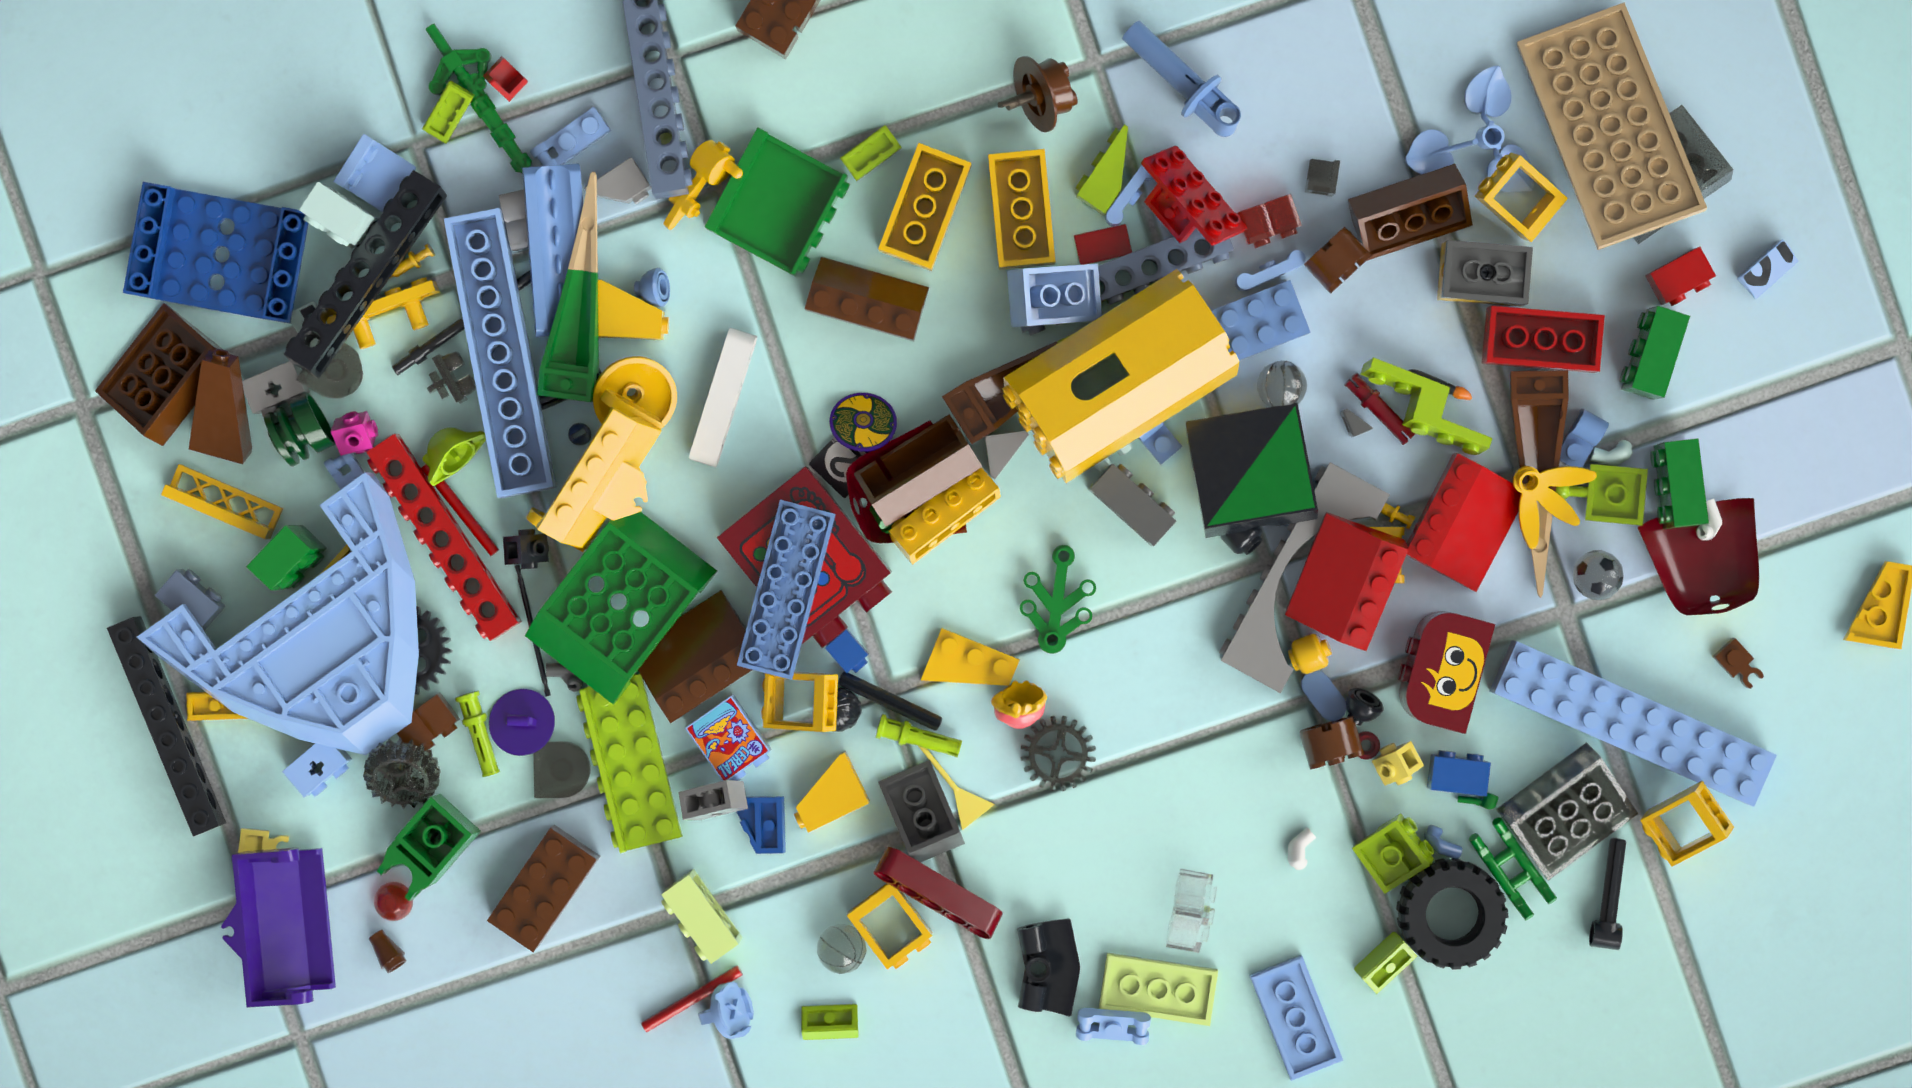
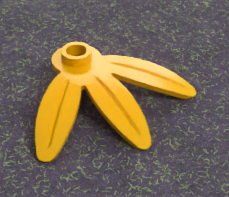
(1538, 490)

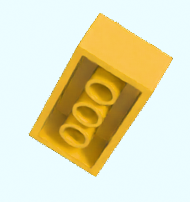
(925, 206)
(1021, 209)

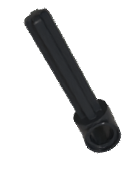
(1605, 931)

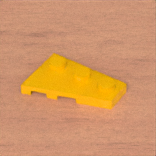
(1884, 609)
(968, 661)

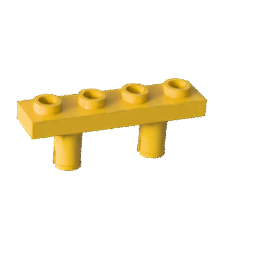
(395, 298)

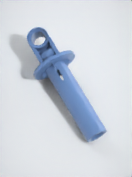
(1201, 96)

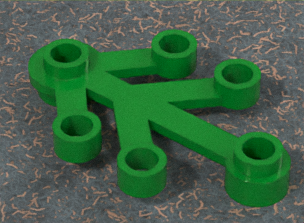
(1057, 604)

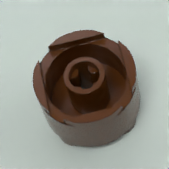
(1337, 259)
(1331, 742)

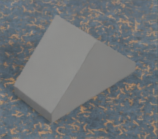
(1001, 449)

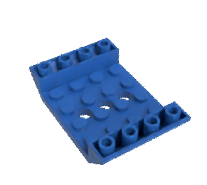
(178, 243)

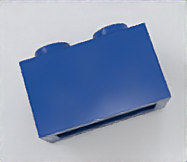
(1458, 774)

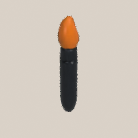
(1457, 392)

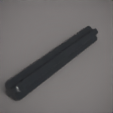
(890, 701)

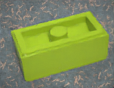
(1385, 962)
(829, 1022)

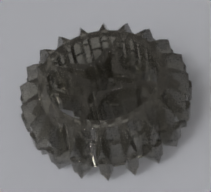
(395, 775)
(1054, 776)

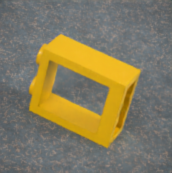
(1540, 214)
(823, 709)
(1706, 808)
(874, 901)

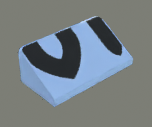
(1768, 269)

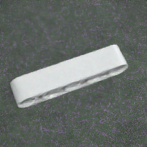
(723, 397)

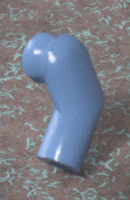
(1441, 846)

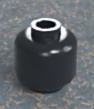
(1245, 541)

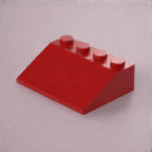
(1464, 522)
(1347, 580)

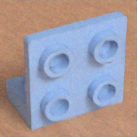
(373, 172)

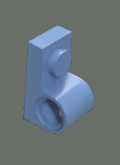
(1581, 438)
(1160, 443)

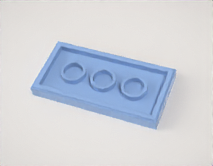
(1296, 1017)

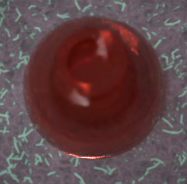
(391, 901)

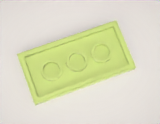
(1158, 988)

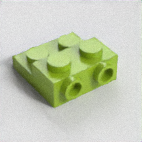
(1394, 852)

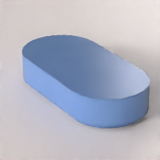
(1323, 695)

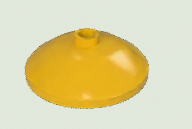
(652, 382)

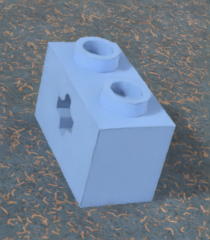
(302, 772)

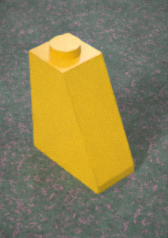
(627, 316)
(832, 796)

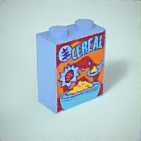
(729, 740)

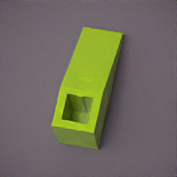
(1105, 181)

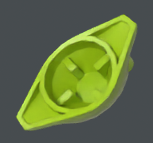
(450, 451)

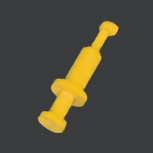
(413, 260)
(1394, 513)

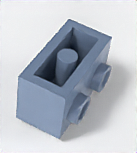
(185, 588)

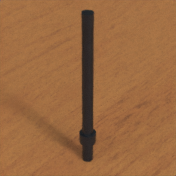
(419, 354)

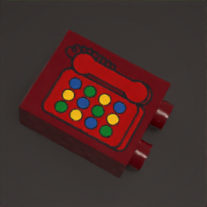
(850, 566)

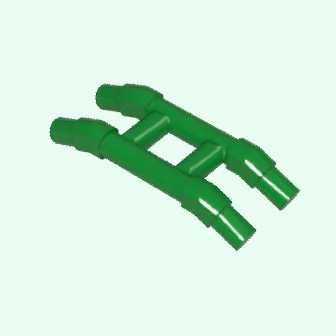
(1529, 871)

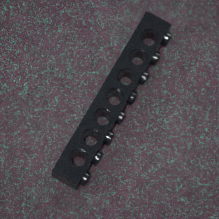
(365, 289)
(167, 727)

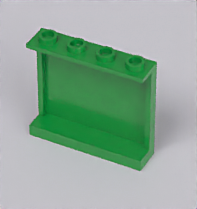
(778, 203)

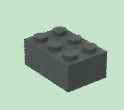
(1133, 504)

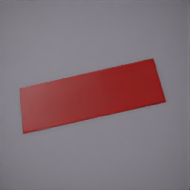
(1103, 244)

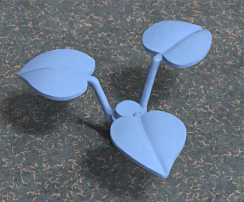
(1485, 94)

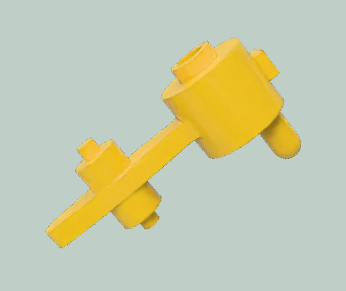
(711, 165)

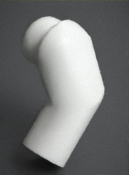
(1709, 530)
(1296, 849)

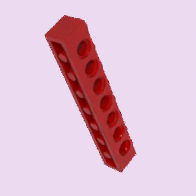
(380, 459)

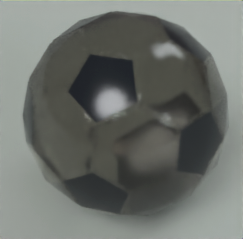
(1598, 575)

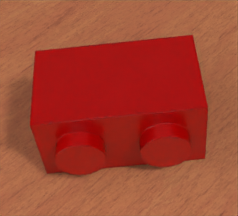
(1680, 276)

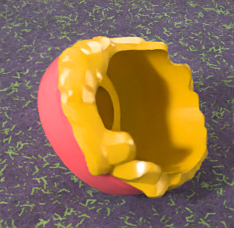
(1019, 704)

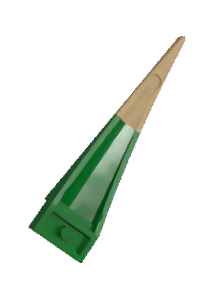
(572, 349)

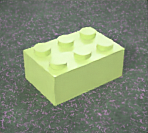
(701, 917)

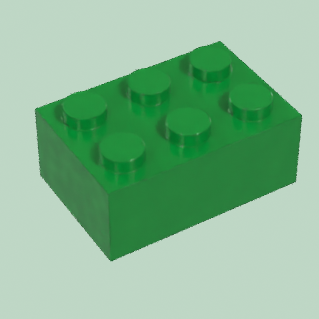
(1654, 352)
(1679, 484)
(287, 558)

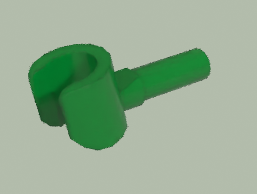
(1488, 802)

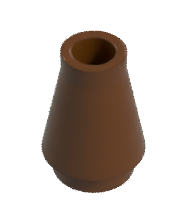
(387, 952)

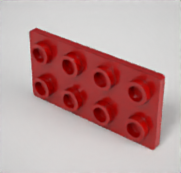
(1187, 200)

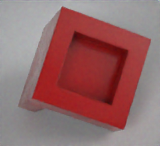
(505, 78)

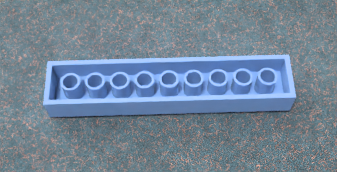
(500, 353)
(1633, 723)

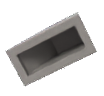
(623, 184)

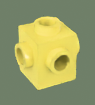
(1393, 767)

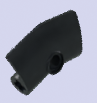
(1055, 947)

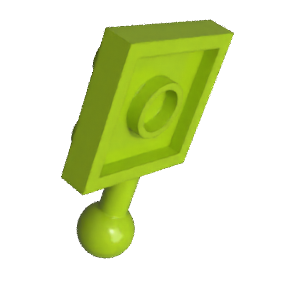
(1614, 494)

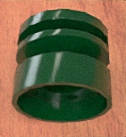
(294, 432)

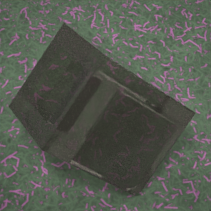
(1322, 177)

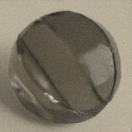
(1282, 384)
(841, 949)

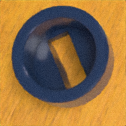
(582, 439)

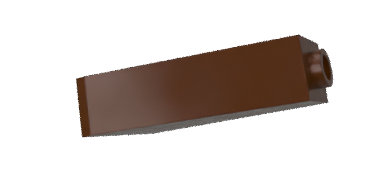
(220, 410)

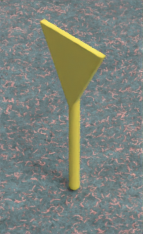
(968, 805)

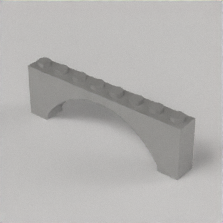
(1256, 644)

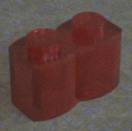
(1269, 220)

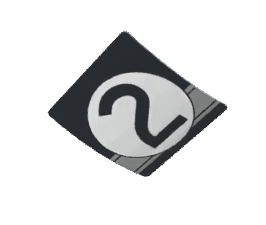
(833, 463)

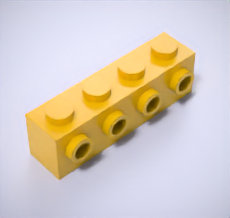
(943, 515)

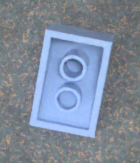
(1054, 295)

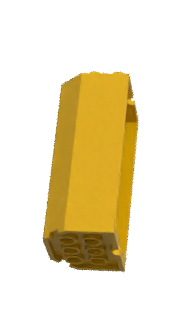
(1172, 360)

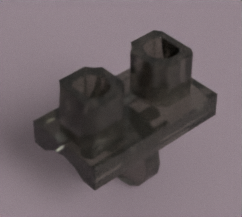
(458, 388)

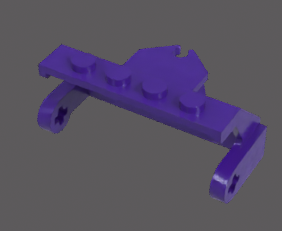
(281, 925)

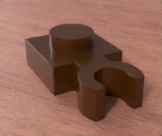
(1736, 660)

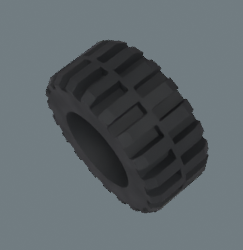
(1483, 935)

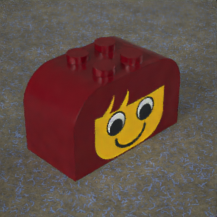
(1444, 669)

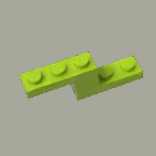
(1425, 406)

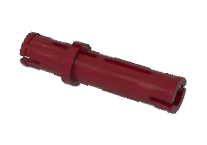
(1371, 399)

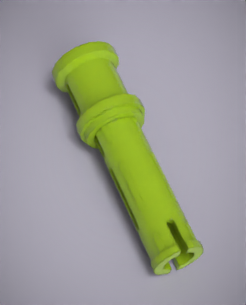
(474, 720)
(905, 733)

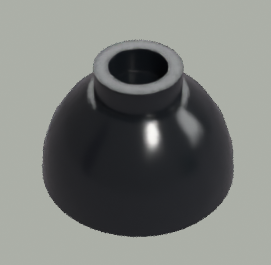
(1363, 705)

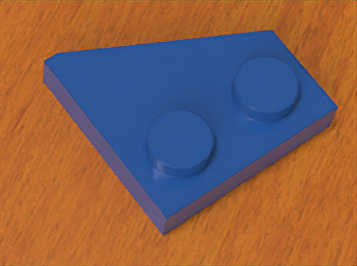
(765, 823)

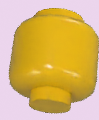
(1309, 653)

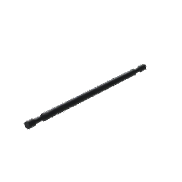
(530, 620)

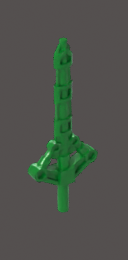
(454, 62)

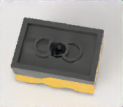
(1484, 273)

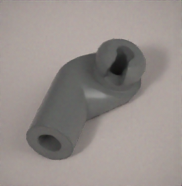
(568, 677)

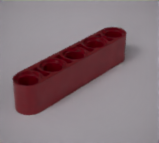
(938, 893)

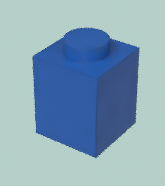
(848, 652)

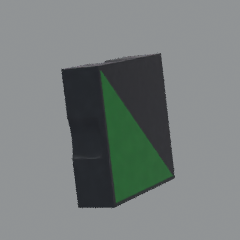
(1251, 470)

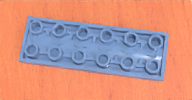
(552, 221)
(786, 589)

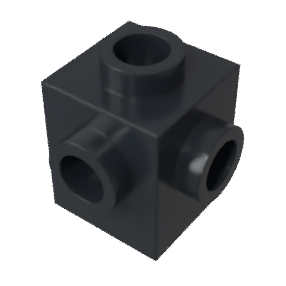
(526, 549)

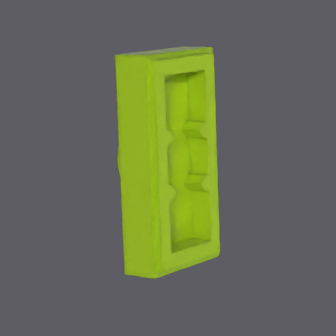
(448, 112)
(870, 153)

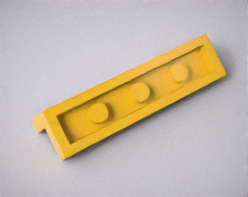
(219, 512)

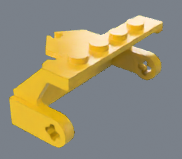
(604, 477)

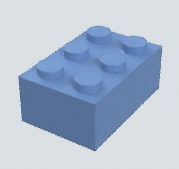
(1262, 320)

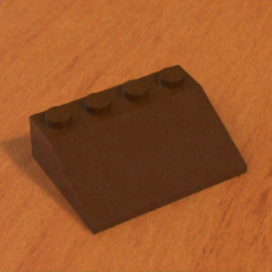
(158, 375)
(696, 657)

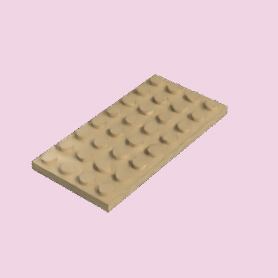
(1611, 126)

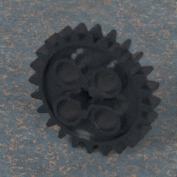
(431, 650)

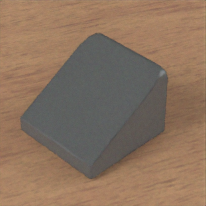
(1354, 424)

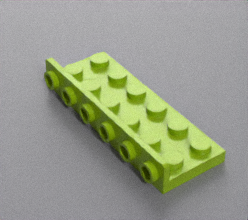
(630, 767)

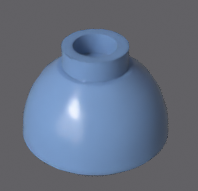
(653, 287)

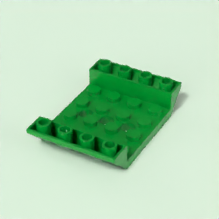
(603, 642)

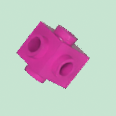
(354, 433)

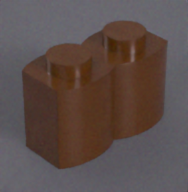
(430, 721)

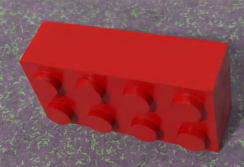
(1543, 339)

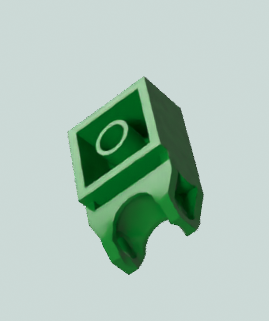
(422, 851)

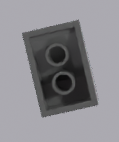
(921, 812)

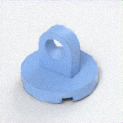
(729, 1010)

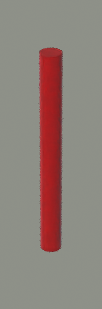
(464, 515)
(690, 999)

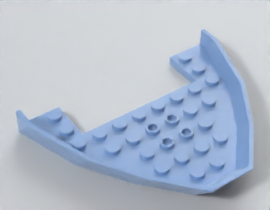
(331, 657)

